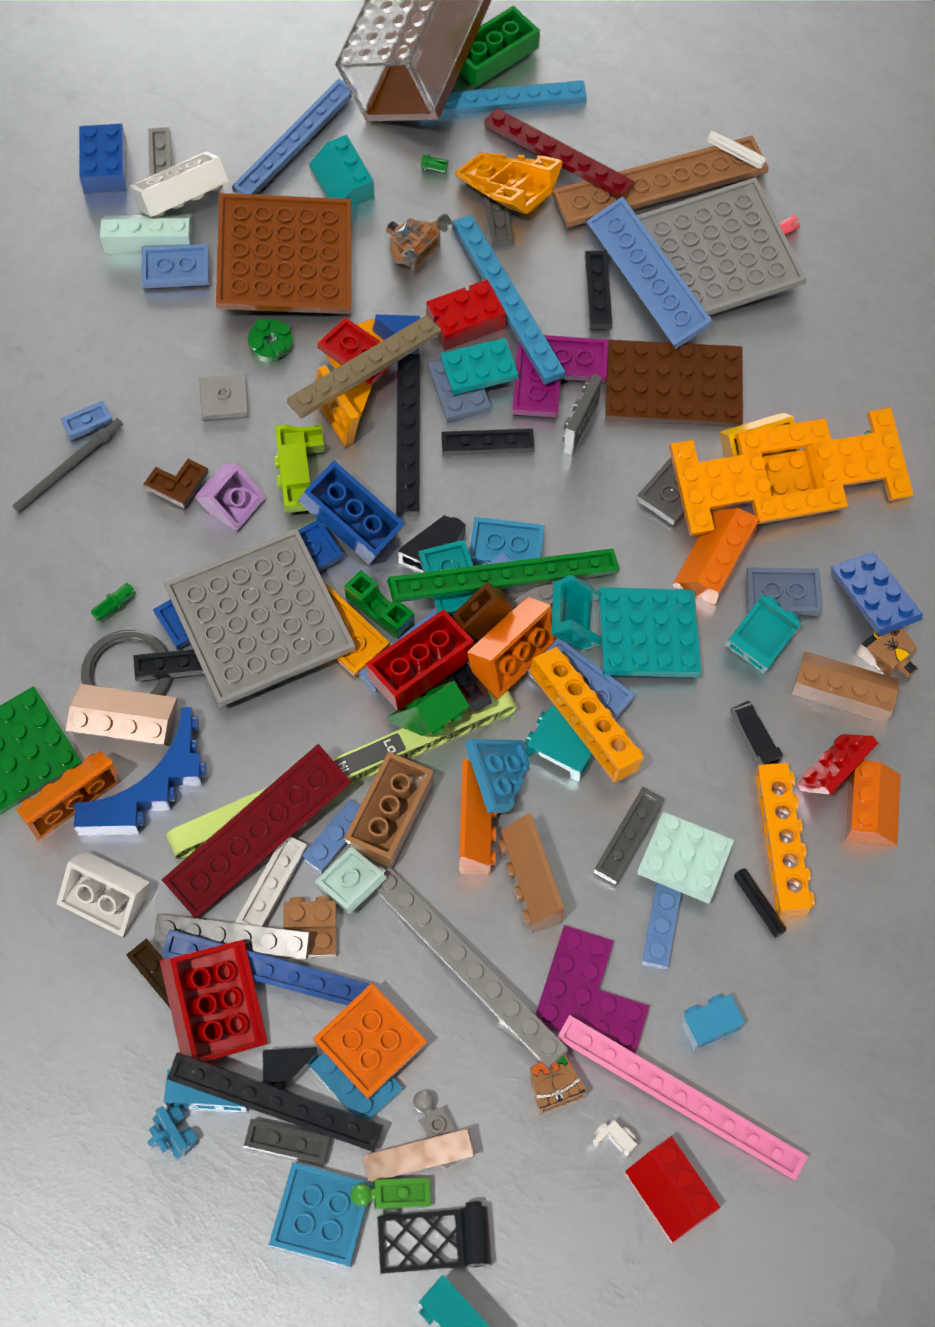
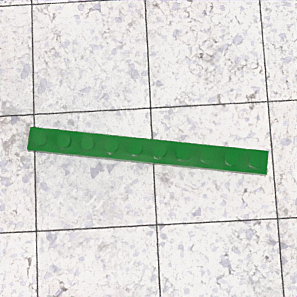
(501, 575)

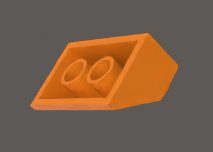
(873, 804)

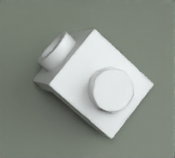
(621, 1137)

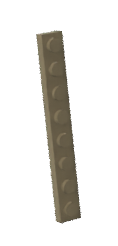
(363, 367)

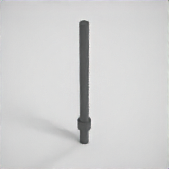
(101, 436)

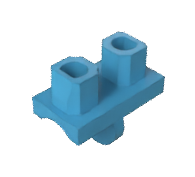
(166, 1134)

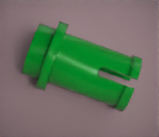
(434, 163)

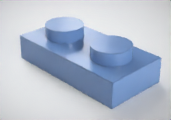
(86, 420)

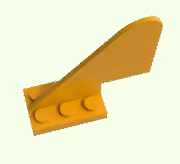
(346, 410)

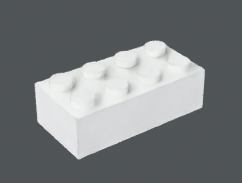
(179, 184)

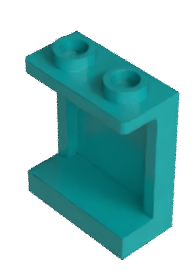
(572, 613)
(763, 633)
(559, 743)

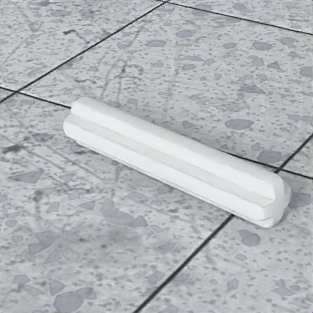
(736, 149)

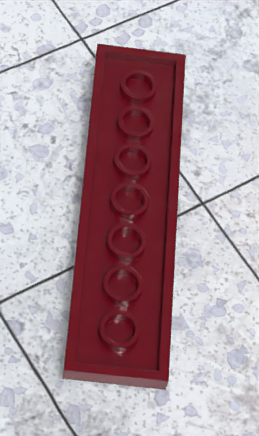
(256, 831)

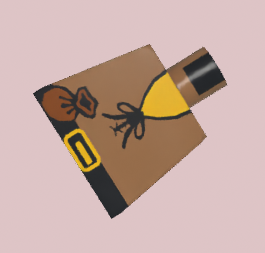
(889, 653)

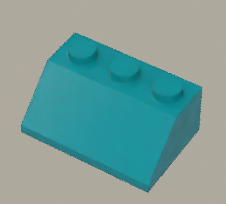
(342, 172)
(448, 1307)

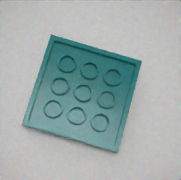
(649, 632)

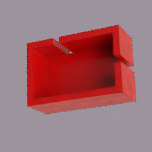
(466, 314)

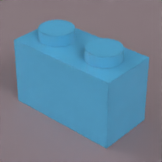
(712, 1021)

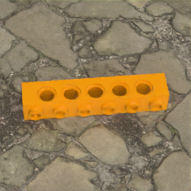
(546, 672)
(786, 902)

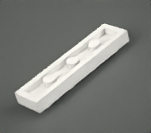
(272, 883)

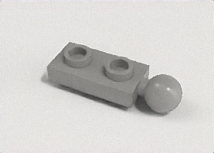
(435, 1121)

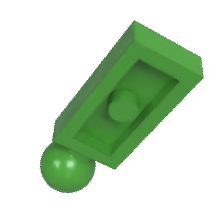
(393, 1193)

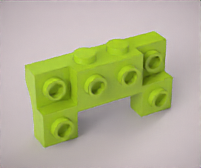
(293, 447)

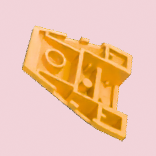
(512, 181)

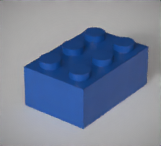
(102, 158)

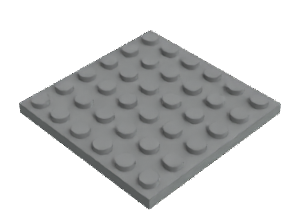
(726, 246)
(259, 617)

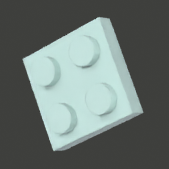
(350, 880)

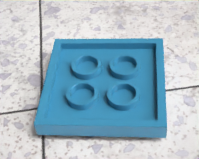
(318, 1216)

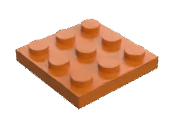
(369, 1041)

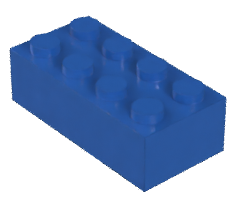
(351, 512)

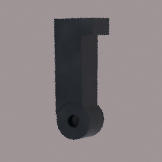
(755, 735)

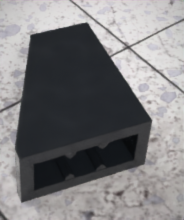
(441, 532)

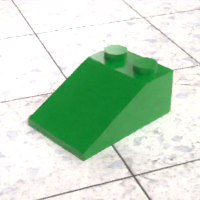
(431, 710)

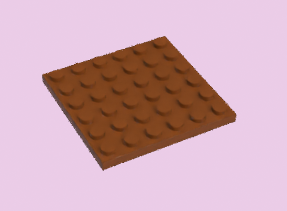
(284, 253)

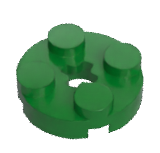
(270, 329)

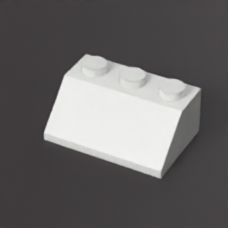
(102, 892)

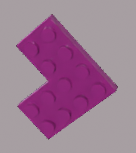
(579, 359)
(575, 991)

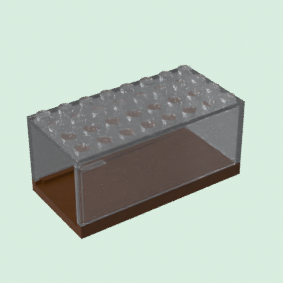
(408, 55)

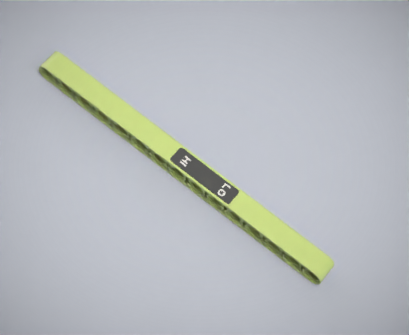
(355, 764)

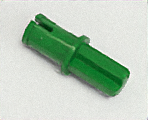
(113, 601)

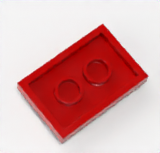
(347, 342)
(836, 763)

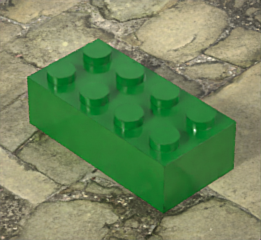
(499, 46)

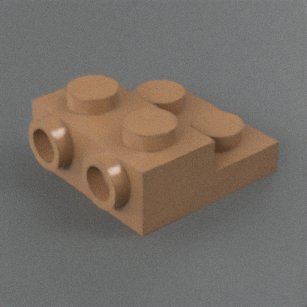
(314, 917)

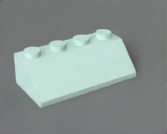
(133, 232)

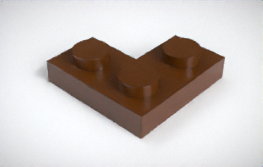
(177, 488)

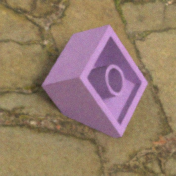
(230, 496)

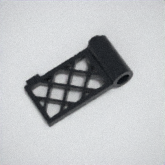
(471, 1237)

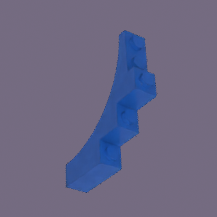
(124, 810)

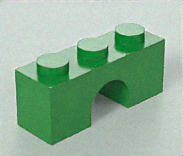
(366, 596)

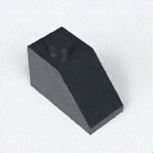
(287, 1066)

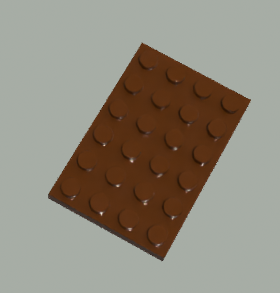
(674, 385)

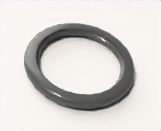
(120, 636)

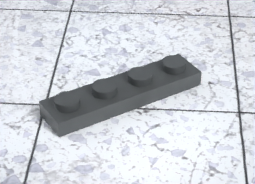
(629, 835)

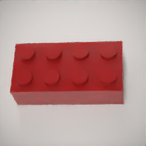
(420, 660)

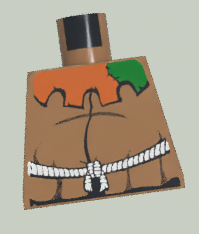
(555, 1086)

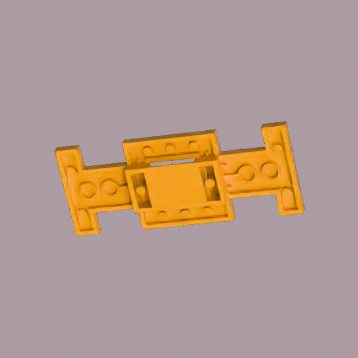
(793, 481)

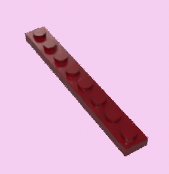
(572, 159)

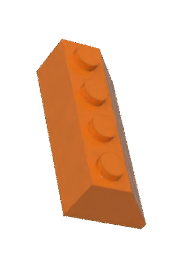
(717, 554)
(511, 645)
(58, 799)
(475, 827)

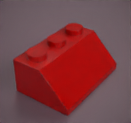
(672, 1189)

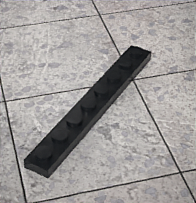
(408, 436)
(275, 1101)

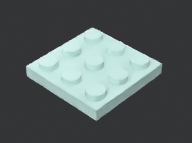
(685, 857)

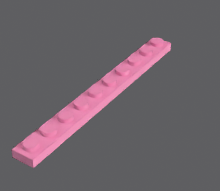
(682, 1098)

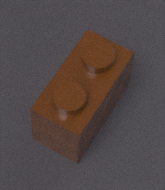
(483, 611)

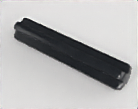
(760, 902)

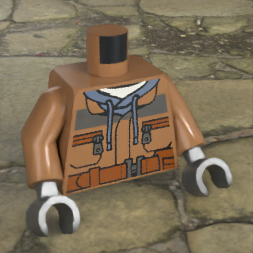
(415, 240)

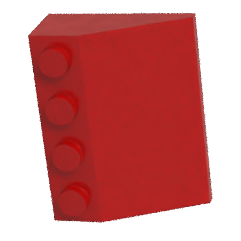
(213, 1001)

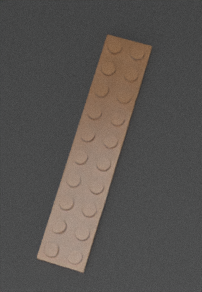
(660, 181)

